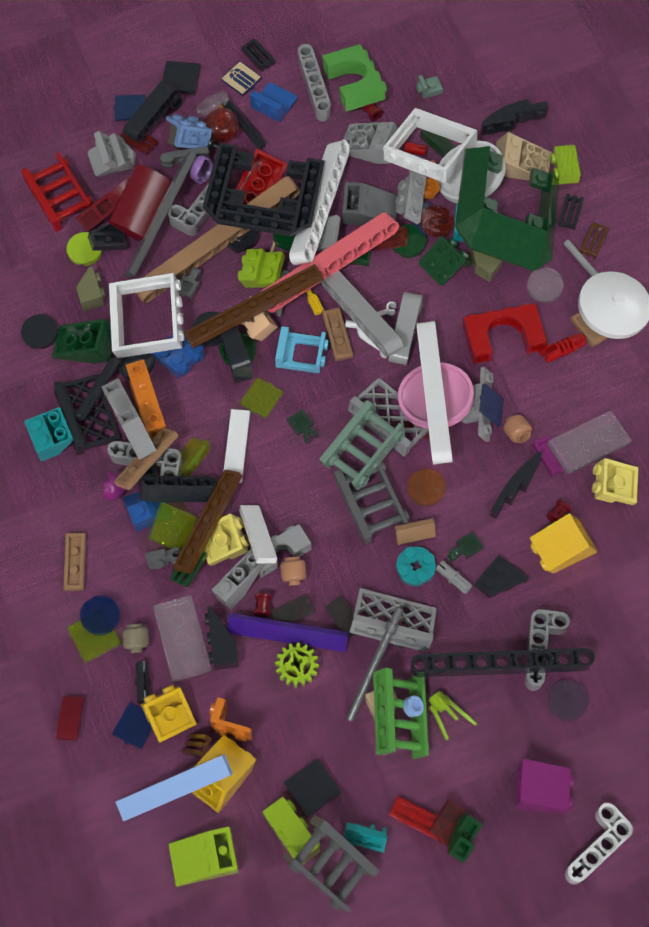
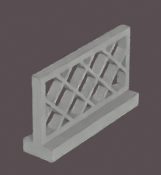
(355, 404)
(404, 636)

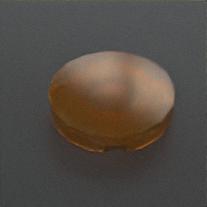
(426, 487)

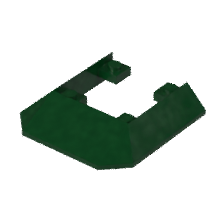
(498, 235)

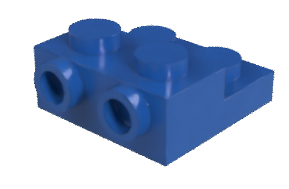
(180, 360)

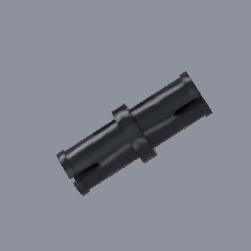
(142, 681)

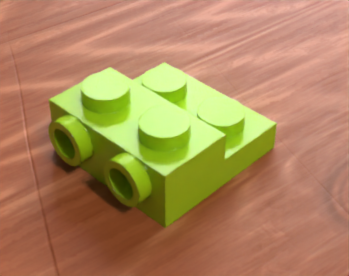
(260, 268)

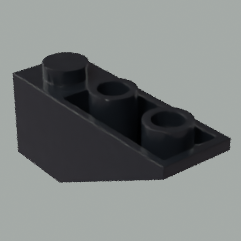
(224, 648)

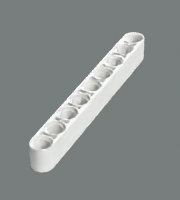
(307, 241)
(434, 393)

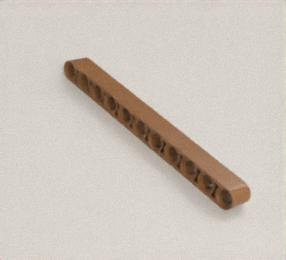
(216, 239)

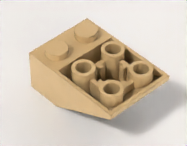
(522, 156)

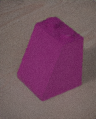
(544, 787)

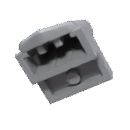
(110, 155)

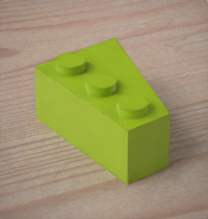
(289, 828)

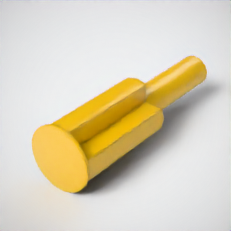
(314, 303)

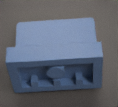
(190, 131)

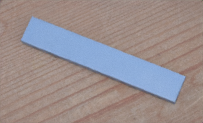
(174, 787)

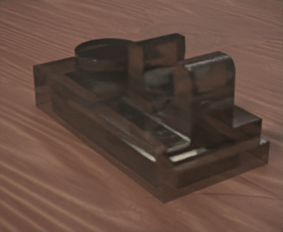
(294, 610)
(341, 614)

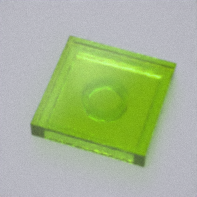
(171, 526)
(92, 645)

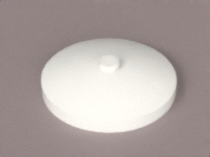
(451, 189)
(614, 305)

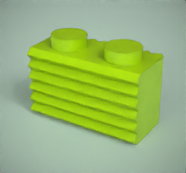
(565, 164)

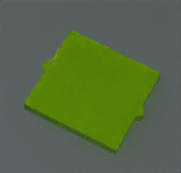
(261, 397)

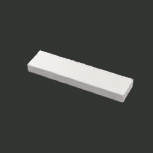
(237, 441)
(258, 534)

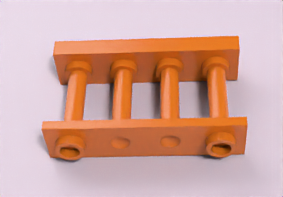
(145, 398)

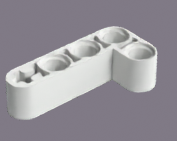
(596, 848)

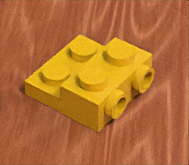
(168, 713)

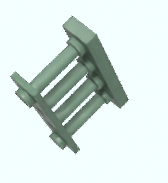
(353, 429)

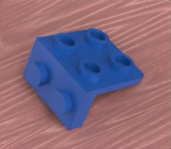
(273, 101)

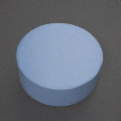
(413, 706)

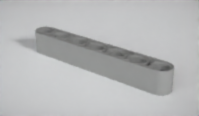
(362, 313)

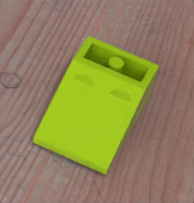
(203, 857)

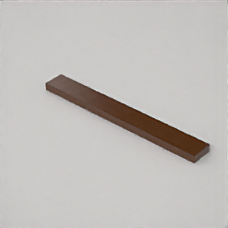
(253, 306)

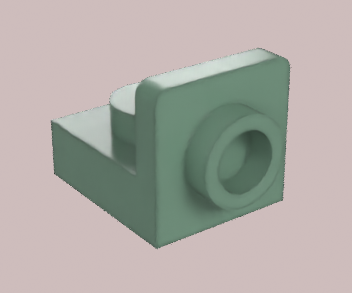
(429, 87)

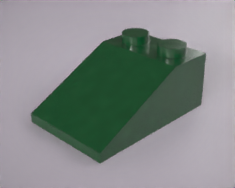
(84, 342)

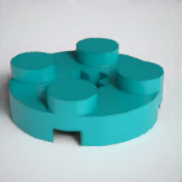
(425, 560)

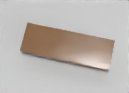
(337, 334)
(74, 562)

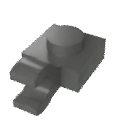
(190, 284)
(160, 558)

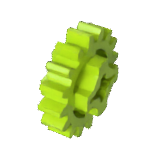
(304, 662)

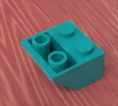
(49, 433)

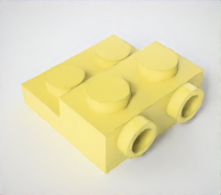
(615, 482)
(227, 540)

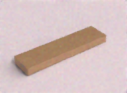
(137, 467)

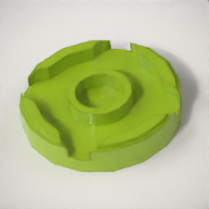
(80, 250)

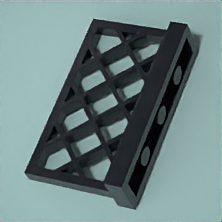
(64, 402)

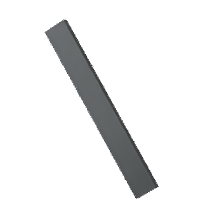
(160, 215)

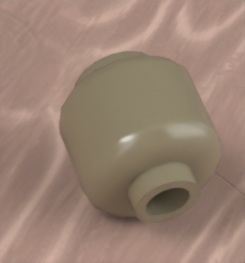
(135, 638)

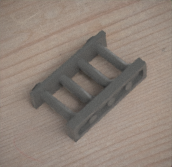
(359, 514)
(349, 855)

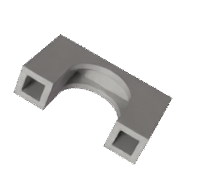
(129, 419)

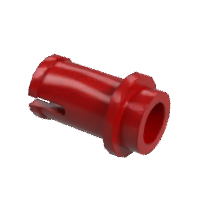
(416, 149)

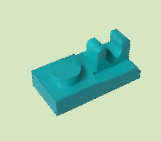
(366, 837)

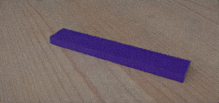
(287, 632)

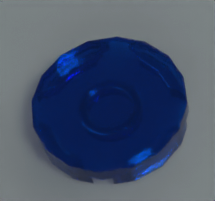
(100, 615)

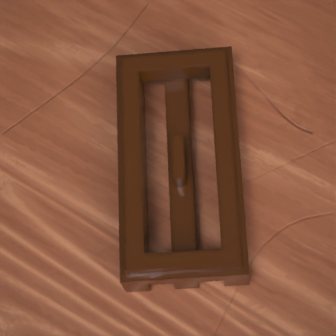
(589, 251)
(196, 737)

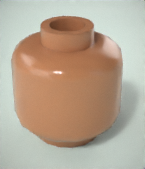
(517, 429)
(293, 570)

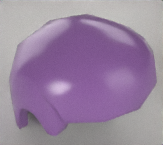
(201, 169)

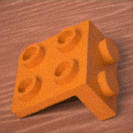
(218, 712)

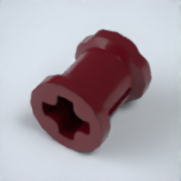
(373, 111)
(561, 506)
(262, 605)

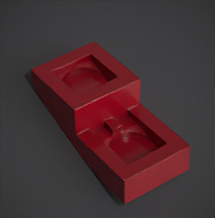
(69, 718)

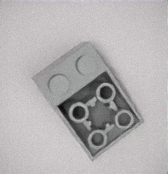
(368, 140)

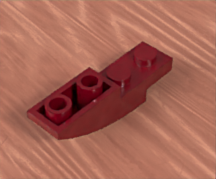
(101, 208)

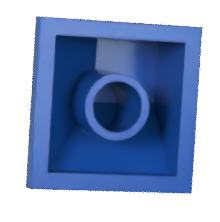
(140, 511)

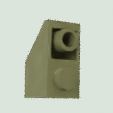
(485, 265)
(89, 292)

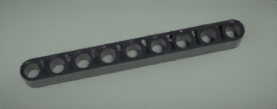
(510, 657)

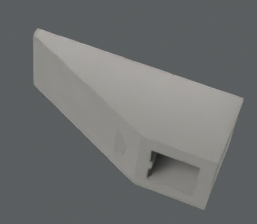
(238, 581)

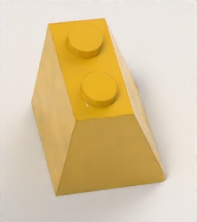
(562, 544)
(241, 763)

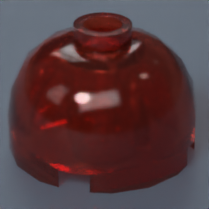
(223, 125)

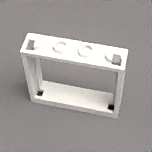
(436, 125)
(118, 289)

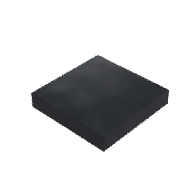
(182, 76)
(312, 788)

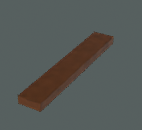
(207, 521)

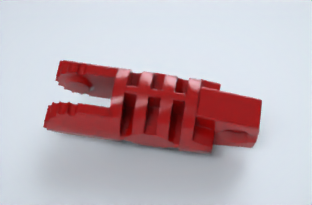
(562, 347)

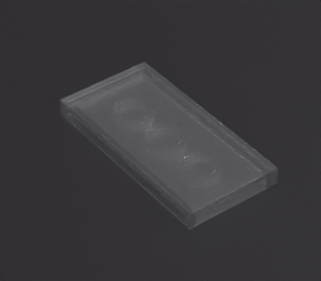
(589, 442)
(182, 638)

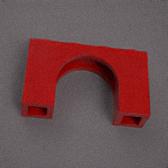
(522, 318)

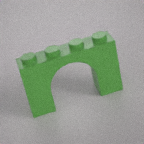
(355, 61)

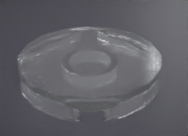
(212, 103)
(545, 284)

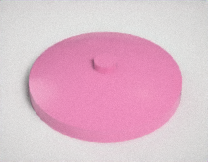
(457, 394)

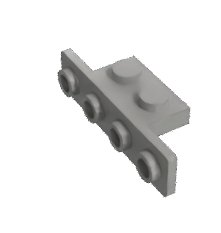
(411, 196)
(474, 415)

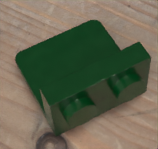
(444, 260)

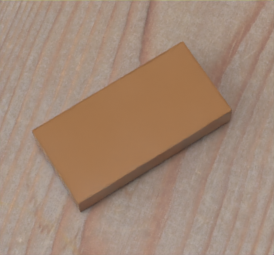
(590, 335)
(415, 531)

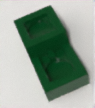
(462, 837)

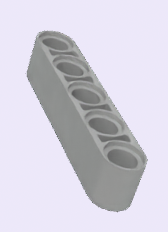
(314, 82)

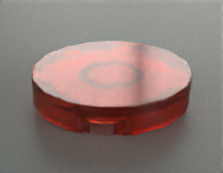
(436, 221)

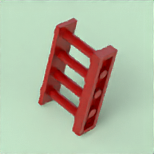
(46, 204)

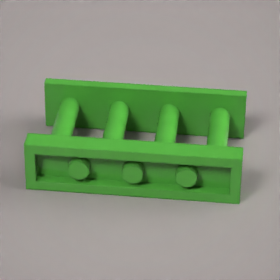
(384, 715)

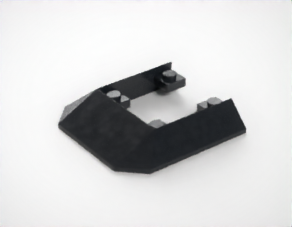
(227, 205)

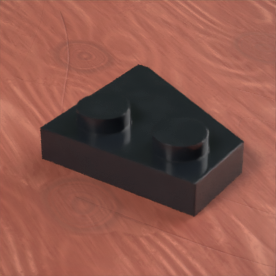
(107, 238)
(499, 577)

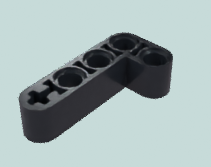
(151, 110)
(236, 354)
(174, 488)

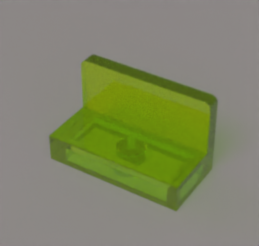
(193, 455)

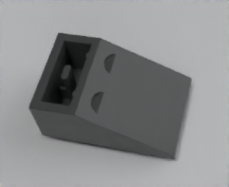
(366, 202)

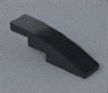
(518, 481)

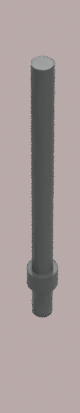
(391, 627)

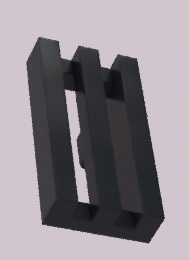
(253, 57)
(573, 199)

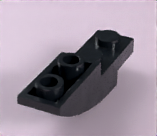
(509, 115)

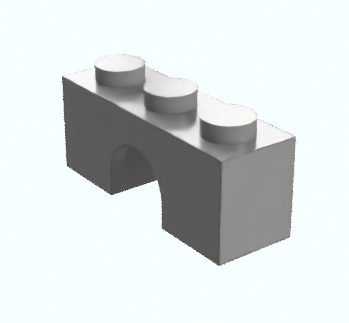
(292, 540)

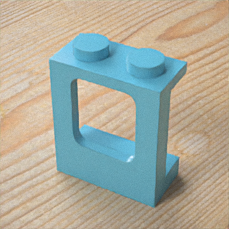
(286, 350)

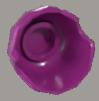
(111, 490)

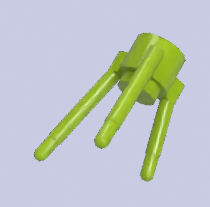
(442, 702)

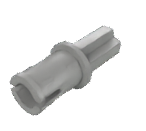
(454, 577)

